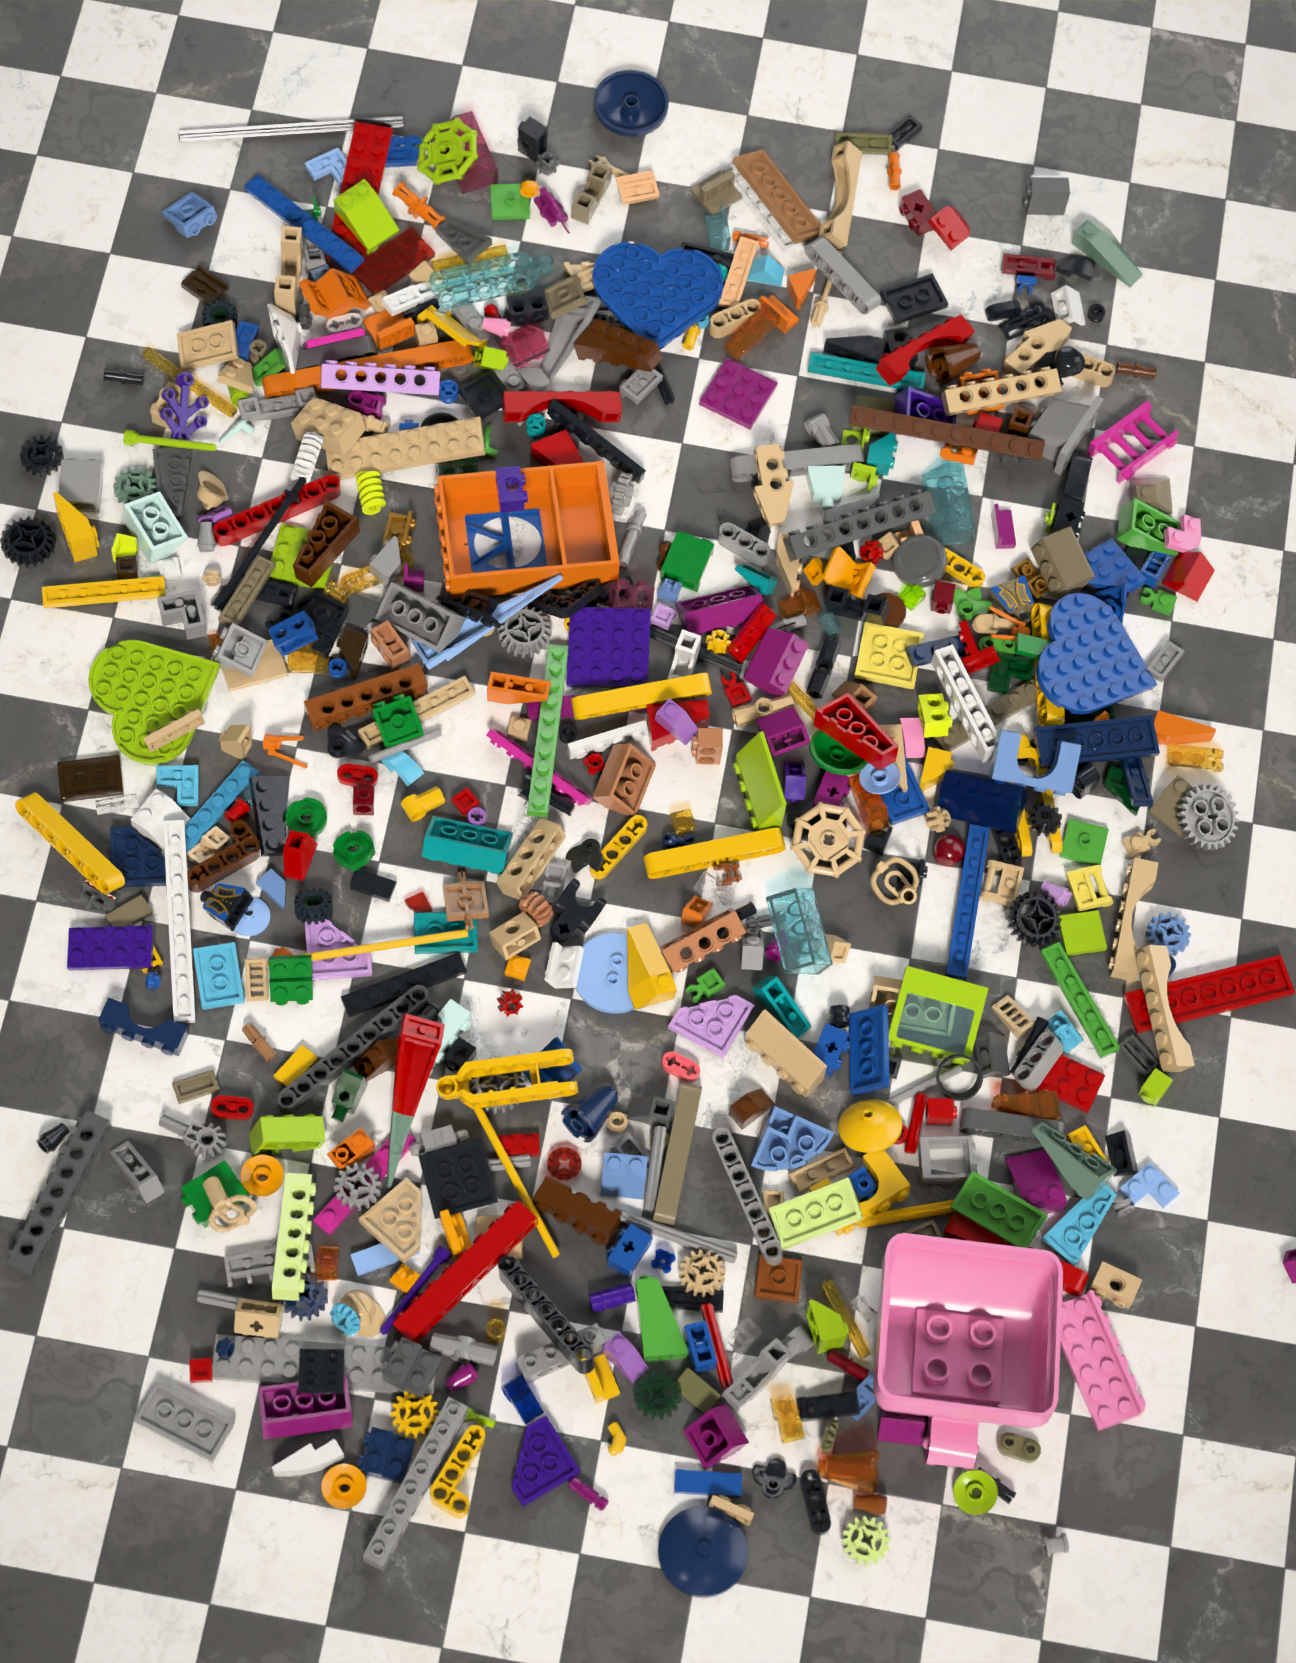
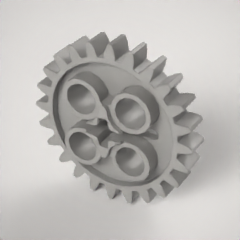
(1207, 817)

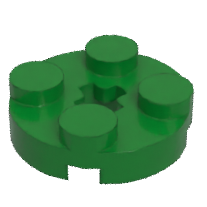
(302, 808)
(356, 859)

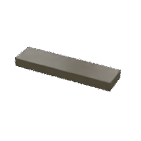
(247, 591)

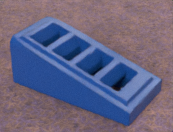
(1155, 566)

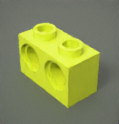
(934, 715)

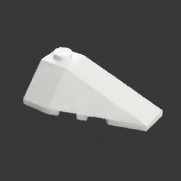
(286, 335)

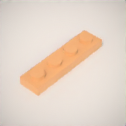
(738, 272)

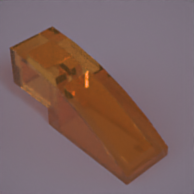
(752, 331)

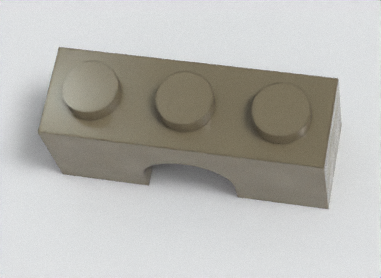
(595, 188)

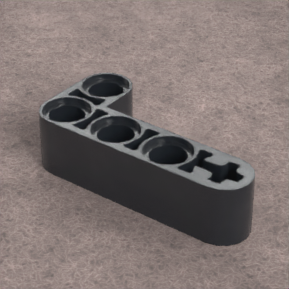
(1085, 779)

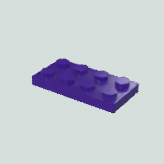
(110, 948)

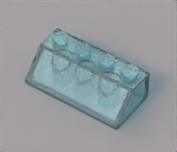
(952, 502)
(799, 931)

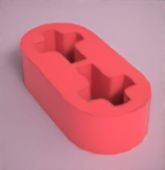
(678, 1071)

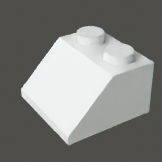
(150, 817)

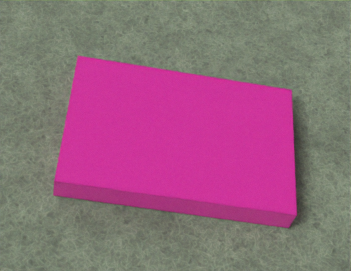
(333, 338)

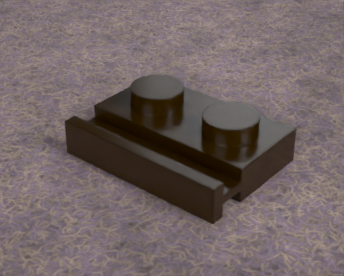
(204, 285)

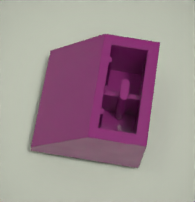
(783, 731)

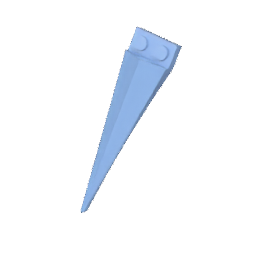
(473, 631)

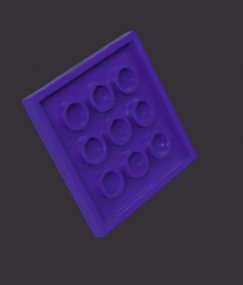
(608, 647)

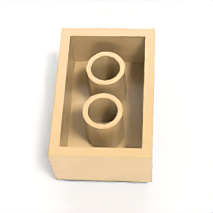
(335, 423)

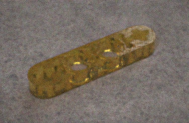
(352, 577)

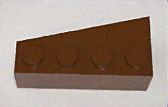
(618, 346)
(577, 1211)

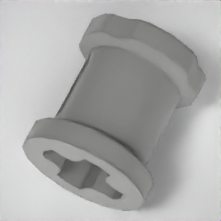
(1055, 1544)

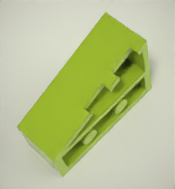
(287, 1132)

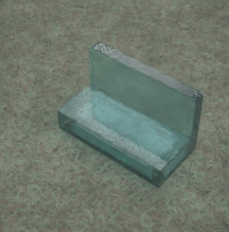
(718, 230)

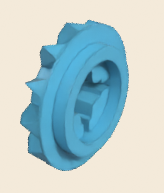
(341, 1311)

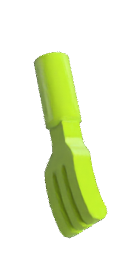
(486, 1421)

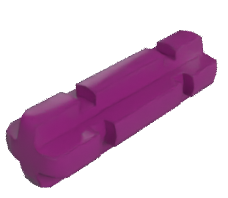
(588, 1493)

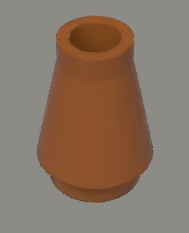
(874, 1504)

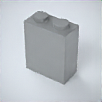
(82, 483)

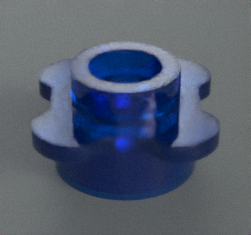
(668, 1257)

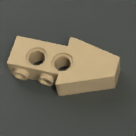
(1045, 338)
(772, 502)

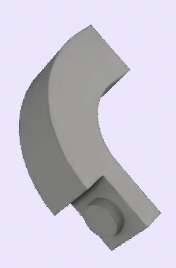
(759, 1375)

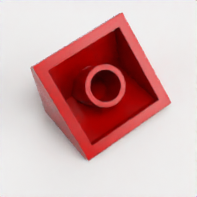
(1189, 574)

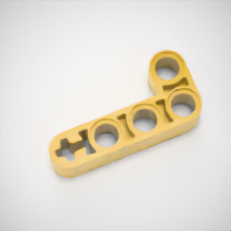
(461, 1468)

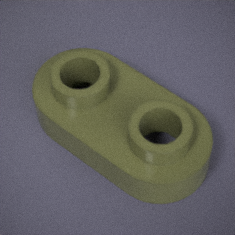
(1018, 1448)

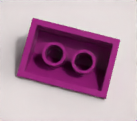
(776, 662)

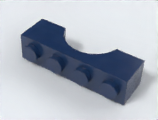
(167, 1037)

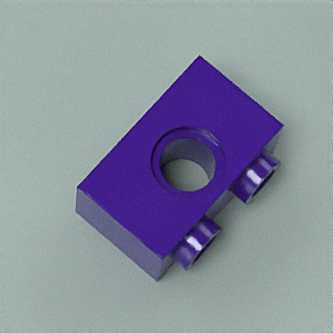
(510, 499)

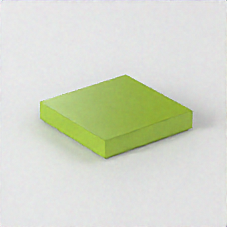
(1082, 933)

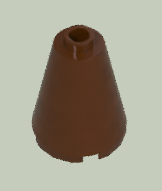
(951, 360)

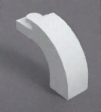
(685, 655)

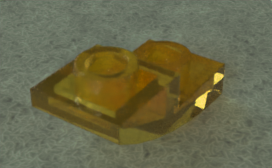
(787, 1417)

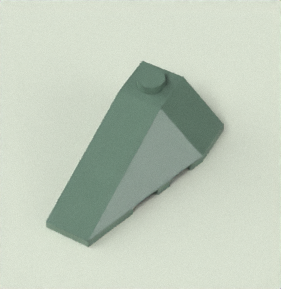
(1104, 248)
(1082, 1171)

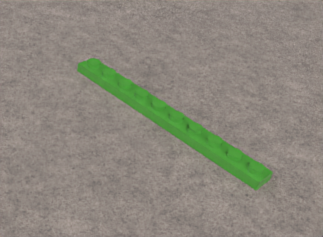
(548, 732)

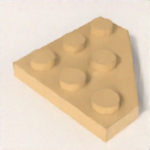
(397, 1220)

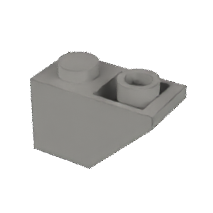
(387, 563)
(752, 950)

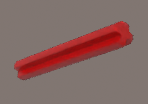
(722, 1366)

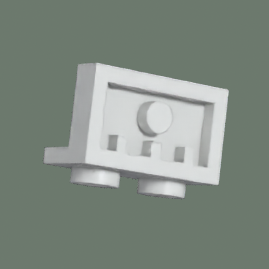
(564, 966)

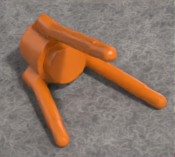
(1020, 628)
(274, 742)

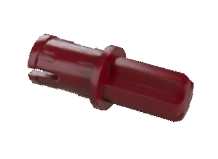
(847, 1365)

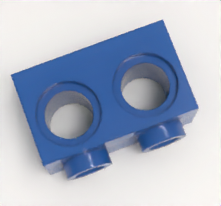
(293, 633)

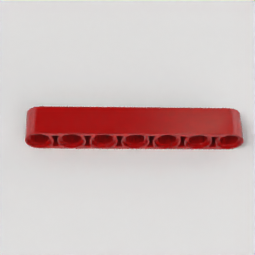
(267, 508)
(964, 1229)

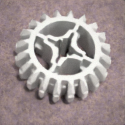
(307, 456)

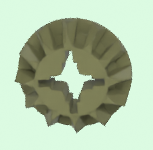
(829, 1436)

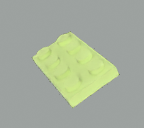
(816, 1213)

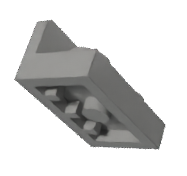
(640, 384)

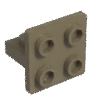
(717, 191)

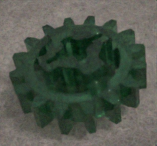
(664, 1401)

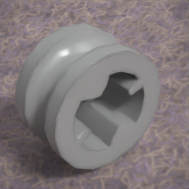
(1124, 1207)

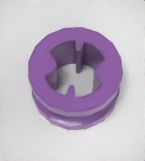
(480, 812)

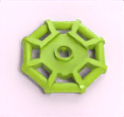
(455, 155)

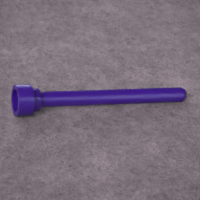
(440, 1256)

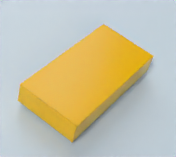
(295, 1066)

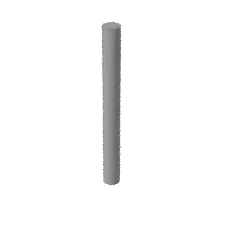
(405, 745)
(924, 1085)

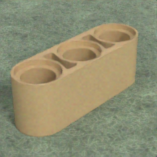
(725, 318)
(1095, 372)

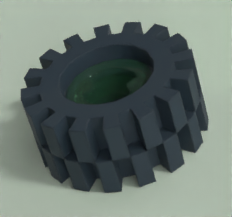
(219, 309)
(313, 905)

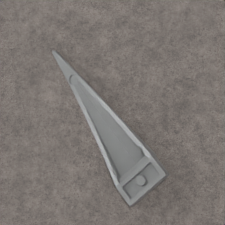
(564, 334)

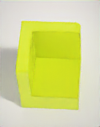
(124, 546)

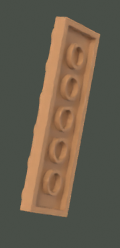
(778, 196)

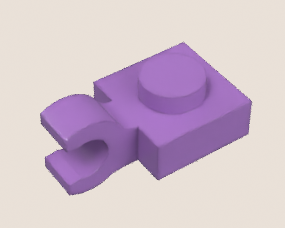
(216, 515)

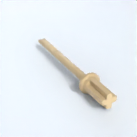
(821, 306)

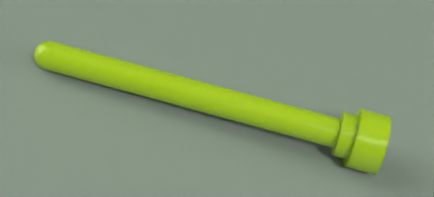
(132, 438)

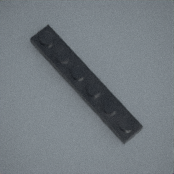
(593, 439)
(396, 986)

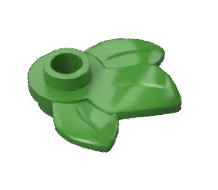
(971, 602)

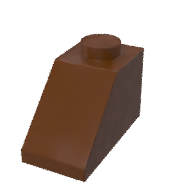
(750, 1107)

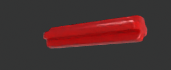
(915, 1123)

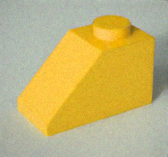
(935, 767)

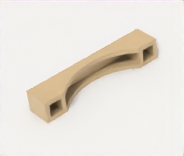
(846, 167)
(1141, 880)
(1172, 1048)

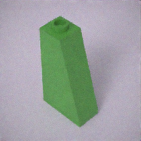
(657, 1324)

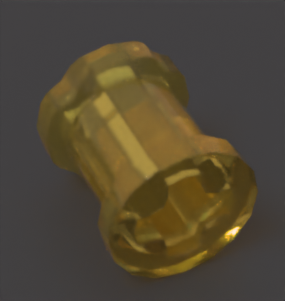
(336, 592)
(498, 1324)

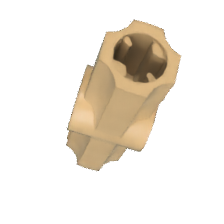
(749, 713)

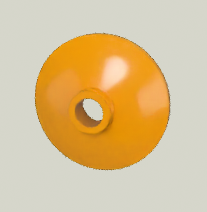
(262, 1166)
(344, 1475)

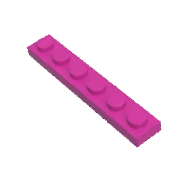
(516, 751)
(334, 1213)

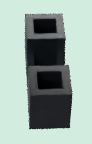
(871, 610)

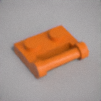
(963, 455)

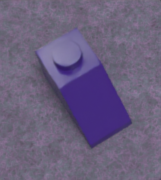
(794, 781)

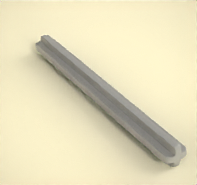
(678, 1236)

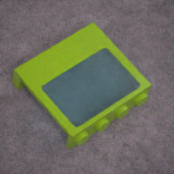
(937, 1015)

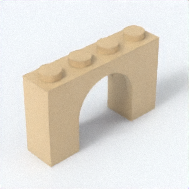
(287, 283)

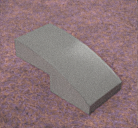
(553, 881)

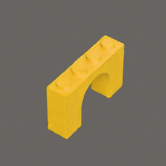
(890, 1183)

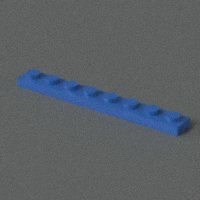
(311, 228)
(967, 902)

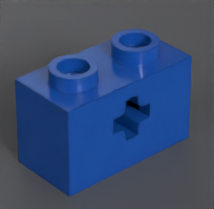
(833, 1039)
(627, 1262)
(700, 1347)

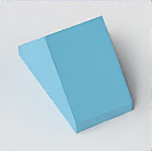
(766, 271)

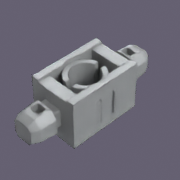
(438, 1140)

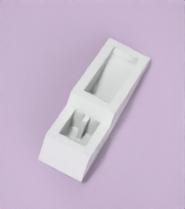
(309, 1460)

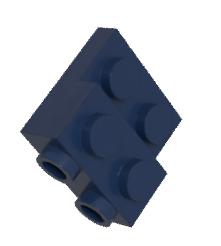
(386, 1455)

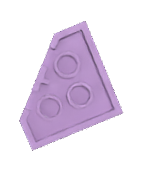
(327, 937)
(712, 1023)

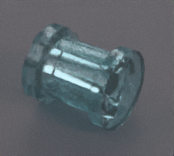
(830, 625)

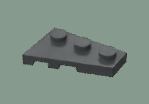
(463, 240)

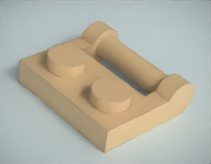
(1008, 885)

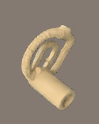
(907, 893)
(222, 1203)

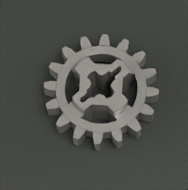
(621, 493)
(349, 1183)

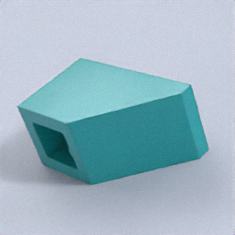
(881, 454)

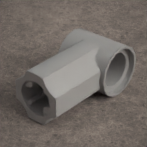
(820, 428)
(797, 1341)

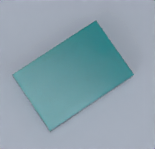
(436, 922)

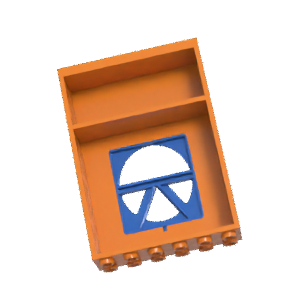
(564, 504)

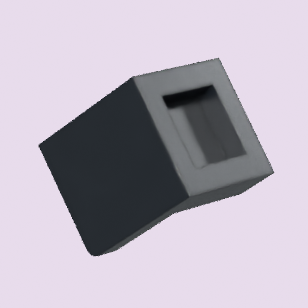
(877, 841)

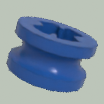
(340, 663)

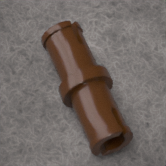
(1136, 370)

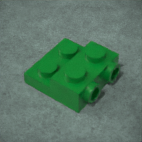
(396, 720)
(290, 979)

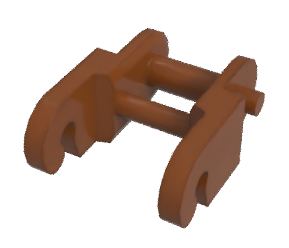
(726, 867)

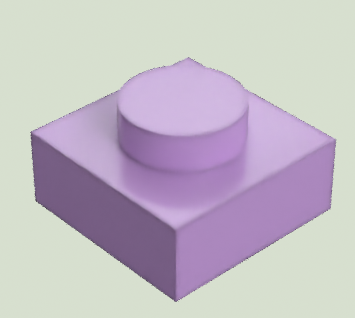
(663, 616)

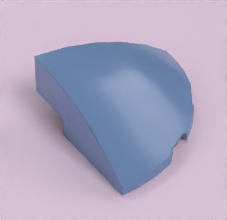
(788, 1141)

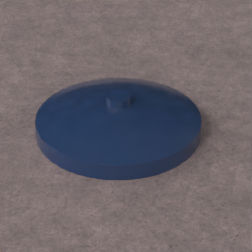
(631, 103)
(702, 1552)

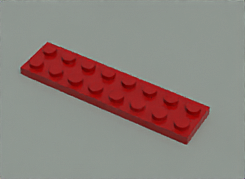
(364, 161)
(1216, 992)

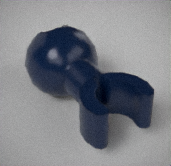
(672, 840)

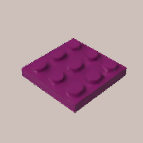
(738, 393)

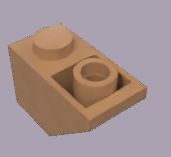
(859, 692)

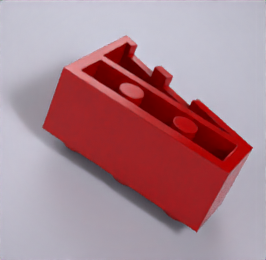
(659, 736)

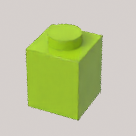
(1155, 1087)

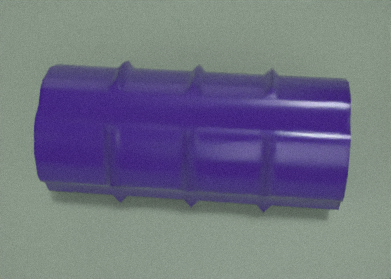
(612, 1297)

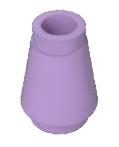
(1058, 893)

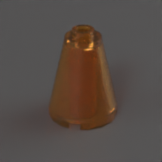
(852, 1470)

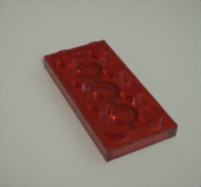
(393, 261)

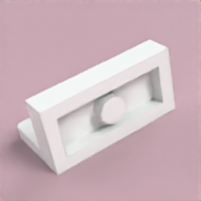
(1068, 305)

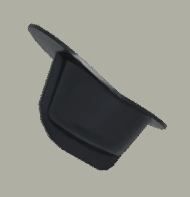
(1066, 360)

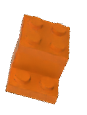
(334, 294)

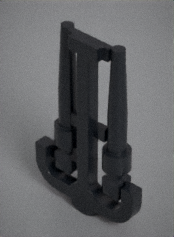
(1046, 312)

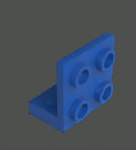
(559, 1073)

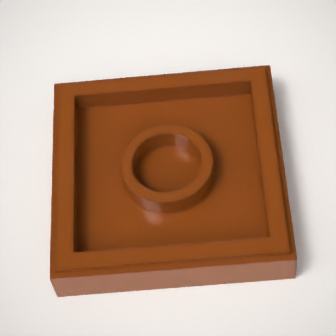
(779, 1281)

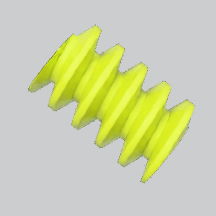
(370, 492)

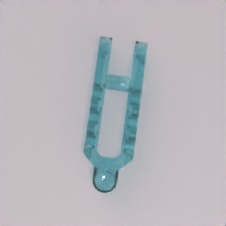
(465, 287)

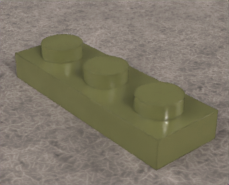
(867, 143)

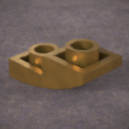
(1035, 581)

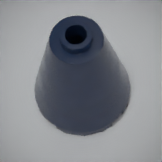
(590, 1113)

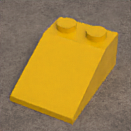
(77, 530)

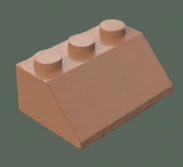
(624, 780)

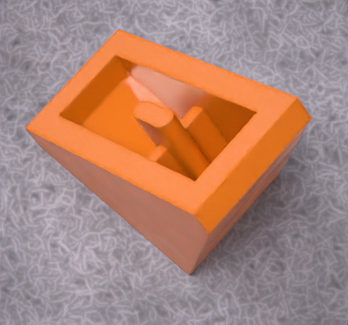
(800, 285)
(695, 911)

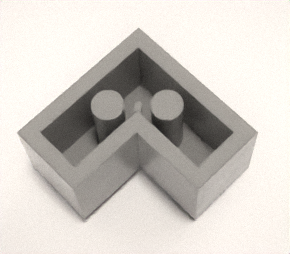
(183, 608)

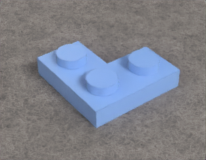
(330, 162)
(1149, 1181)

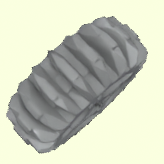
(533, 624)
(504, 1082)

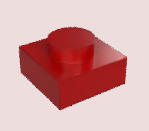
(465, 801)
(200, 1370)

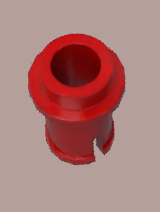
(491, 311)

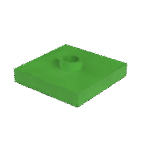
(508, 202)
(1084, 842)

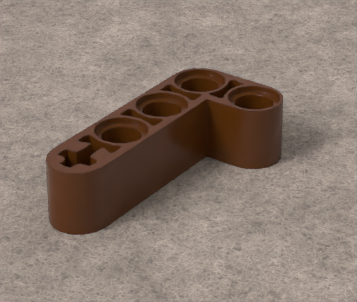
(220, 860)

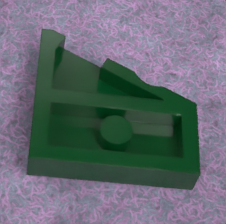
(1117, 787)

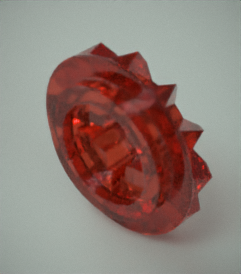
(564, 1154)

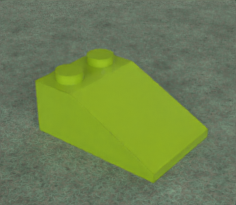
(365, 215)

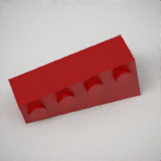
(856, 730)

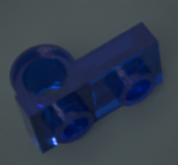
(522, 1398)

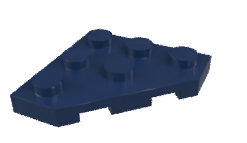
(136, 858)

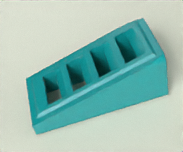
(761, 581)

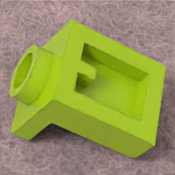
(865, 473)

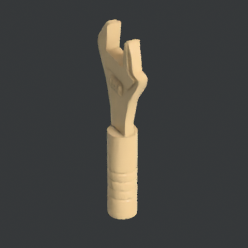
(603, 161)

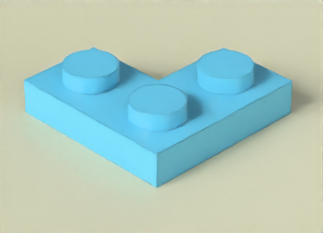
(183, 778)

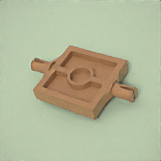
(465, 901)

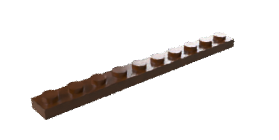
(946, 433)

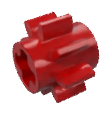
(871, 552)
(514, 1006)

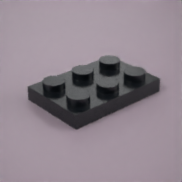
(914, 298)

